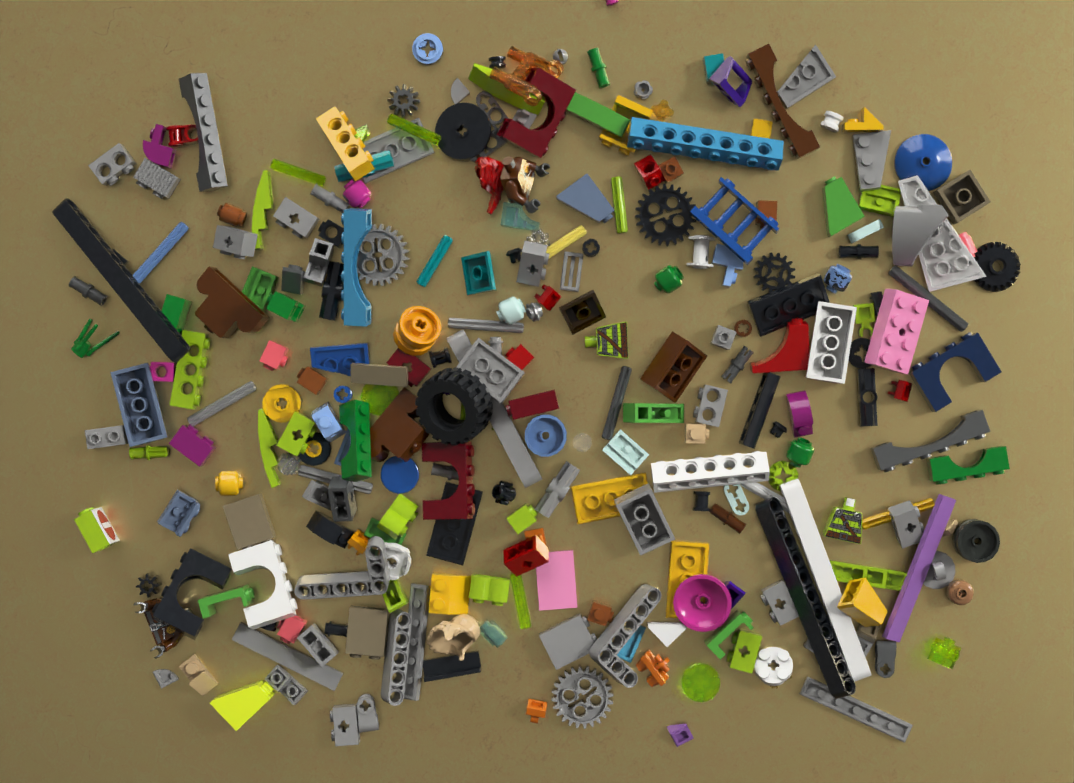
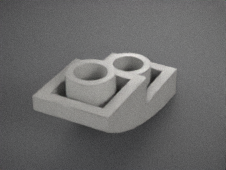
(286, 684)

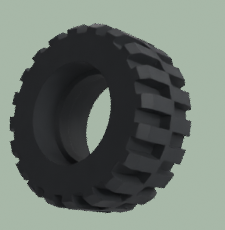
(468, 391)

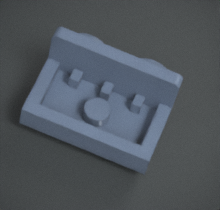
(179, 513)

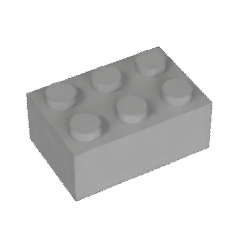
(644, 519)

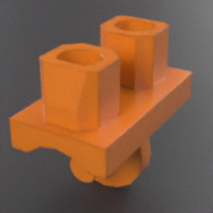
(656, 666)

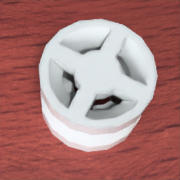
(831, 121)

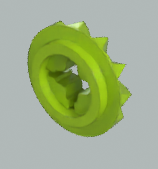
(776, 469)

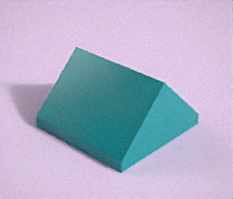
(478, 273)

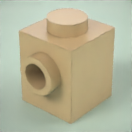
(696, 433)

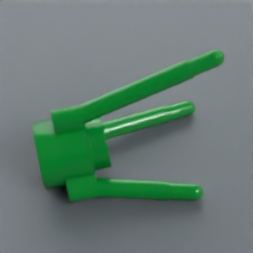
(82, 346)

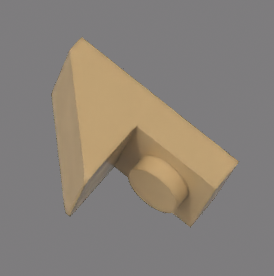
(198, 675)

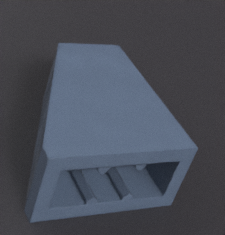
(587, 199)

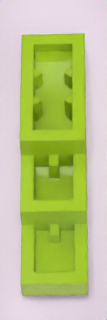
(481, 77)
(262, 204)
(267, 440)
(876, 576)

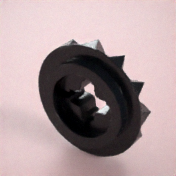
(856, 360)

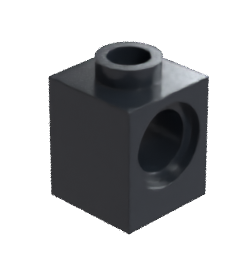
(324, 228)

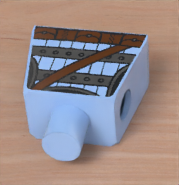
(328, 422)

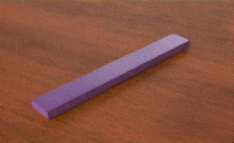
(919, 568)

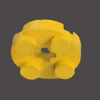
(273, 396)

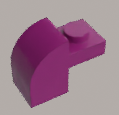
(155, 150)
(800, 413)

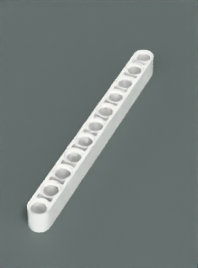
(824, 578)

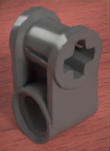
(885, 654)

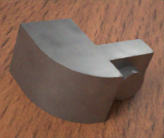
(319, 260)

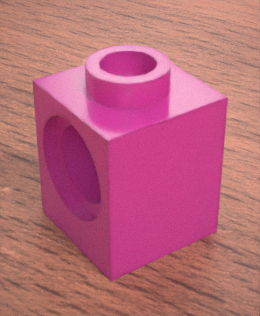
(170, 371)

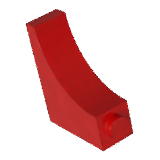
(792, 352)

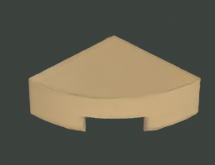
(950, 527)

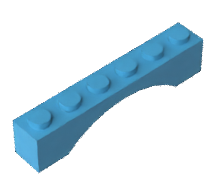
(356, 306)

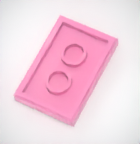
(557, 582)

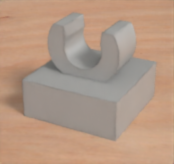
(524, 118)

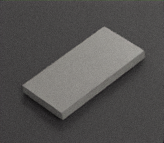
(403, 147)

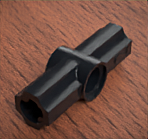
(332, 291)
(868, 410)

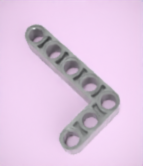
(350, 579)
(623, 634)

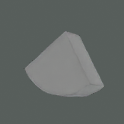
(458, 91)
(165, 677)

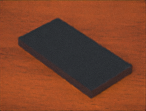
(787, 303)
(452, 536)

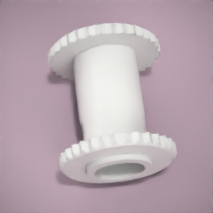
(701, 251)

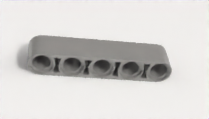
(400, 665)

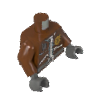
(518, 179)
(163, 635)

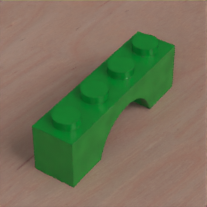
(285, 306)
(991, 460)
(357, 462)

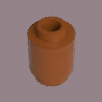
(231, 215)

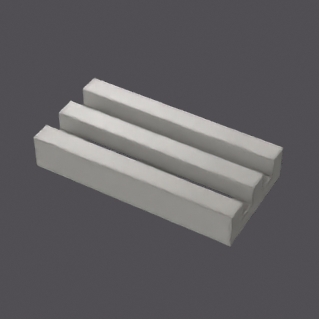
(569, 287)

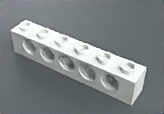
(719, 476)

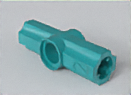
(381, 162)

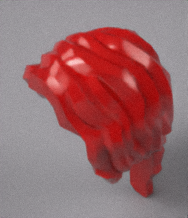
(489, 173)

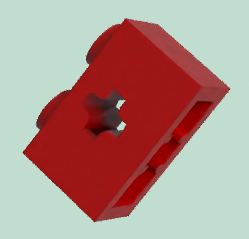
(526, 555)

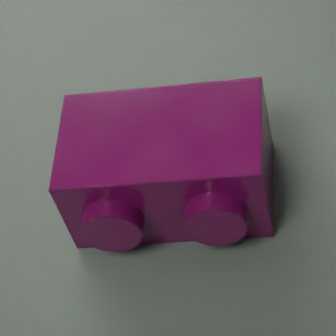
(192, 444)

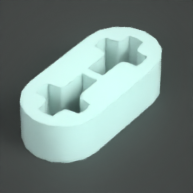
(865, 231)
(732, 500)

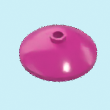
(700, 615)

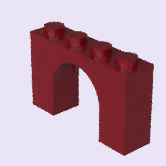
(557, 97)
(532, 405)
(461, 503)

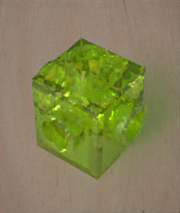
(944, 652)

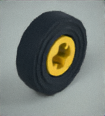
(324, 451)

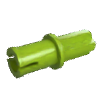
(148, 452)

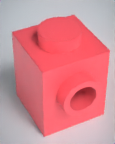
(274, 356)
(291, 629)

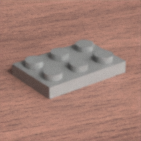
(492, 369)

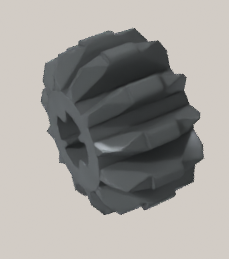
(402, 94)

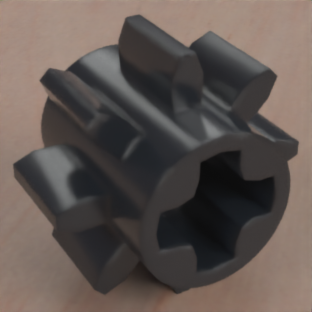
(503, 493)
(150, 580)

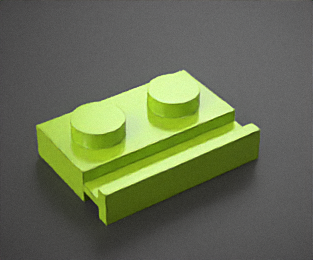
(880, 201)

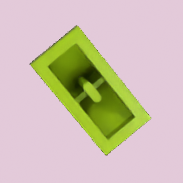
(394, 596)

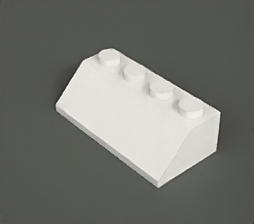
(831, 342)

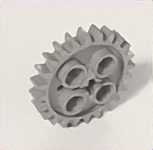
(395, 252)
(592, 711)

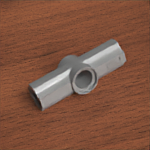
(557, 489)

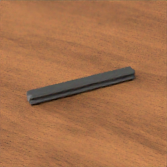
(934, 303)

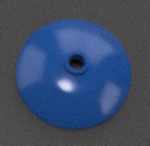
(910, 158)

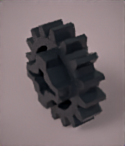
(768, 265)

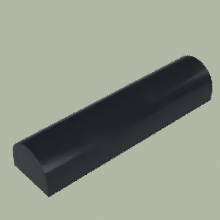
(759, 410)

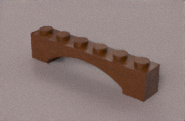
(800, 140)

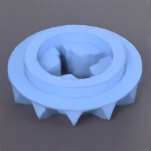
(420, 42)

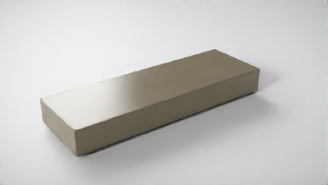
(379, 374)

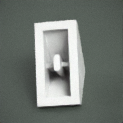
(667, 631)

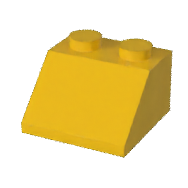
(449, 594)

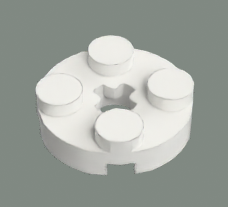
(402, 557)
(781, 673)

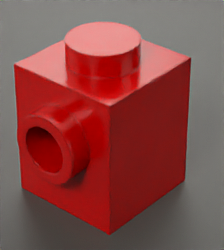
(519, 356)

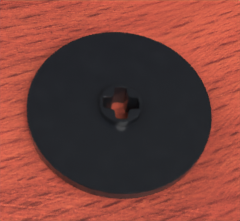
(472, 141)

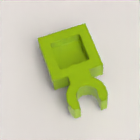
(864, 316)

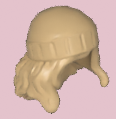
(454, 636)

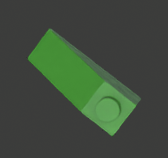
(653, 413)

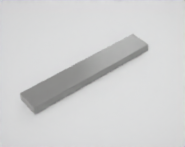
(418, 610)
(287, 656)
(857, 710)

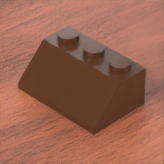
(673, 367)

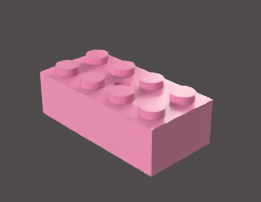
(896, 331)

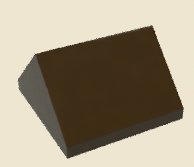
(582, 312)

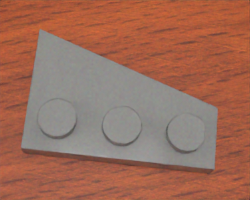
(807, 78)
(870, 158)

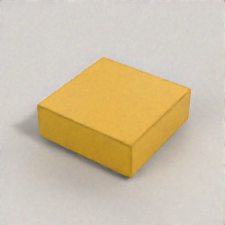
(761, 128)

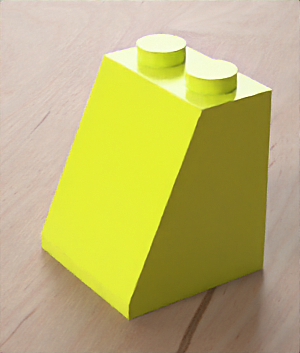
(243, 702)

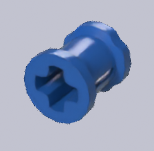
(347, 390)

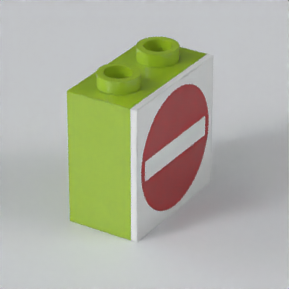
(96, 529)

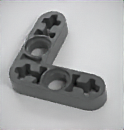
(500, 142)

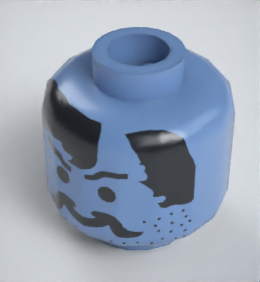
(837, 278)

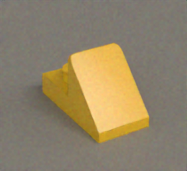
(867, 124)

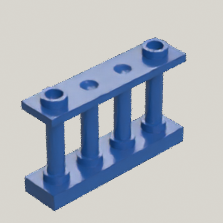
(730, 239)

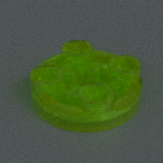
(378, 397)
(700, 682)

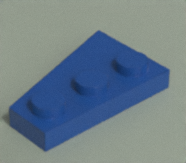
(339, 357)

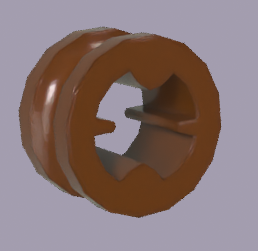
(744, 322)

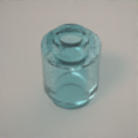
(493, 633)

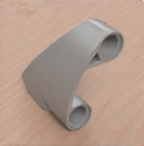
(912, 230)

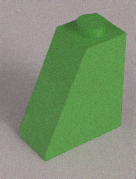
(839, 206)

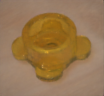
(657, 110)

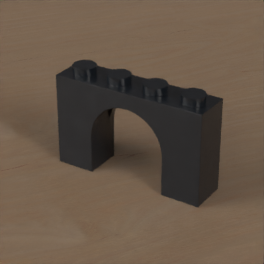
(193, 566)

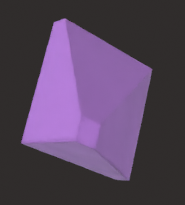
(680, 733)

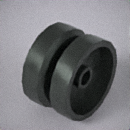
(987, 537)

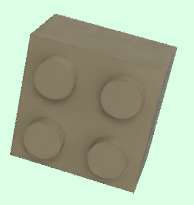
(962, 197)

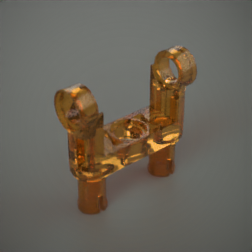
(516, 81)

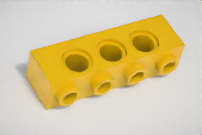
(345, 143)

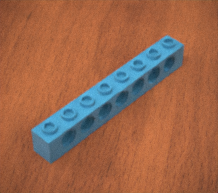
(705, 143)

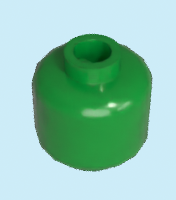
(668, 279)
(800, 452)

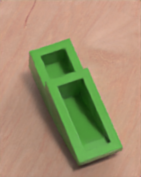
(598, 115)

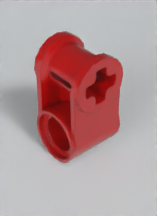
(181, 135)

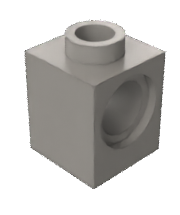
(723, 337)

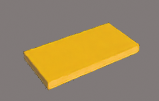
(596, 499)
(684, 561)

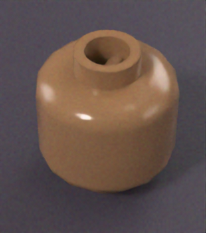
(957, 586)

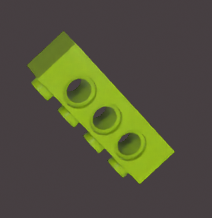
(178, 396)

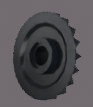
(1008, 262)

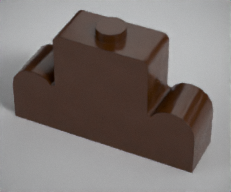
(227, 306)
(397, 429)

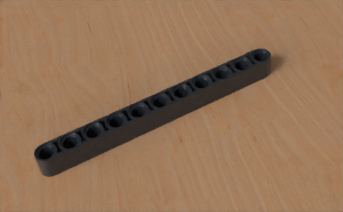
(121, 280)
(805, 598)

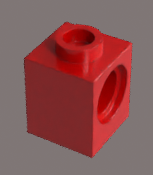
(649, 171)

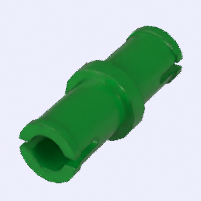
(598, 67)

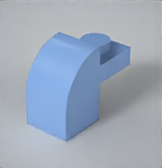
(726, 258)

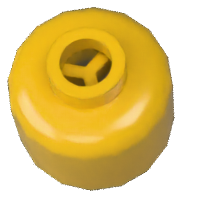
(228, 483)

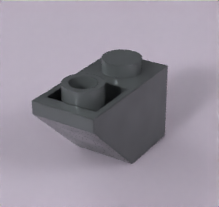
(293, 279)

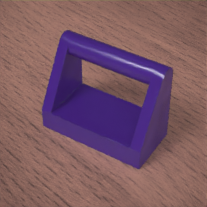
(720, 78)

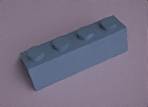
(139, 405)

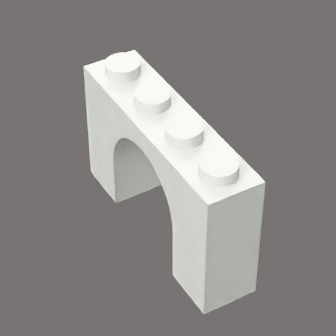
(280, 604)

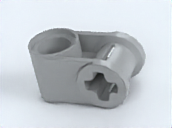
(367, 716)

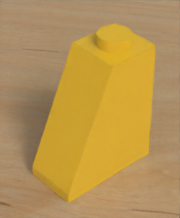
(862, 603)

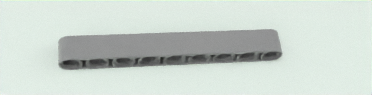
(502, 423)

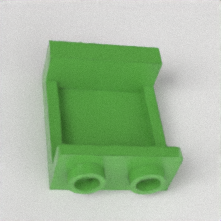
(207, 602)
(725, 630)

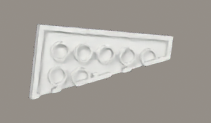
(944, 255)

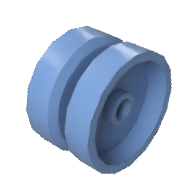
(548, 446)

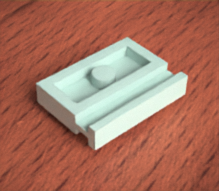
(625, 452)

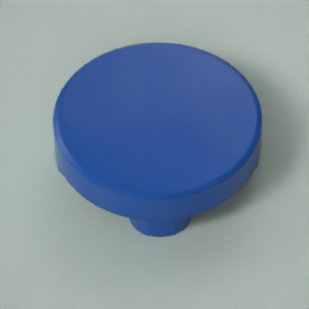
(399, 475)

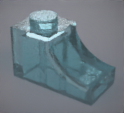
(514, 217)

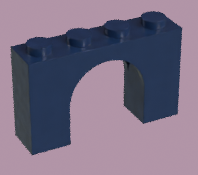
(927, 375)

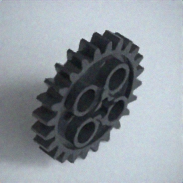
(660, 199)

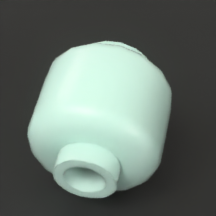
(511, 310)

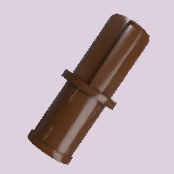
(727, 518)

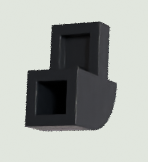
(329, 530)

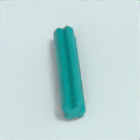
(434, 260)

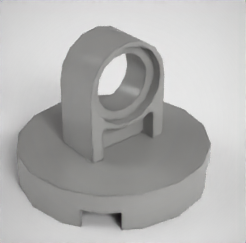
(940, 571)

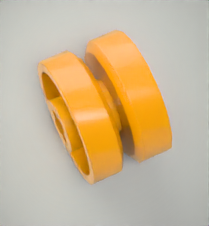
(416, 330)

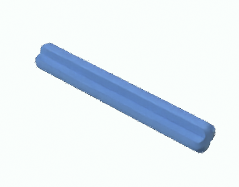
(160, 252)

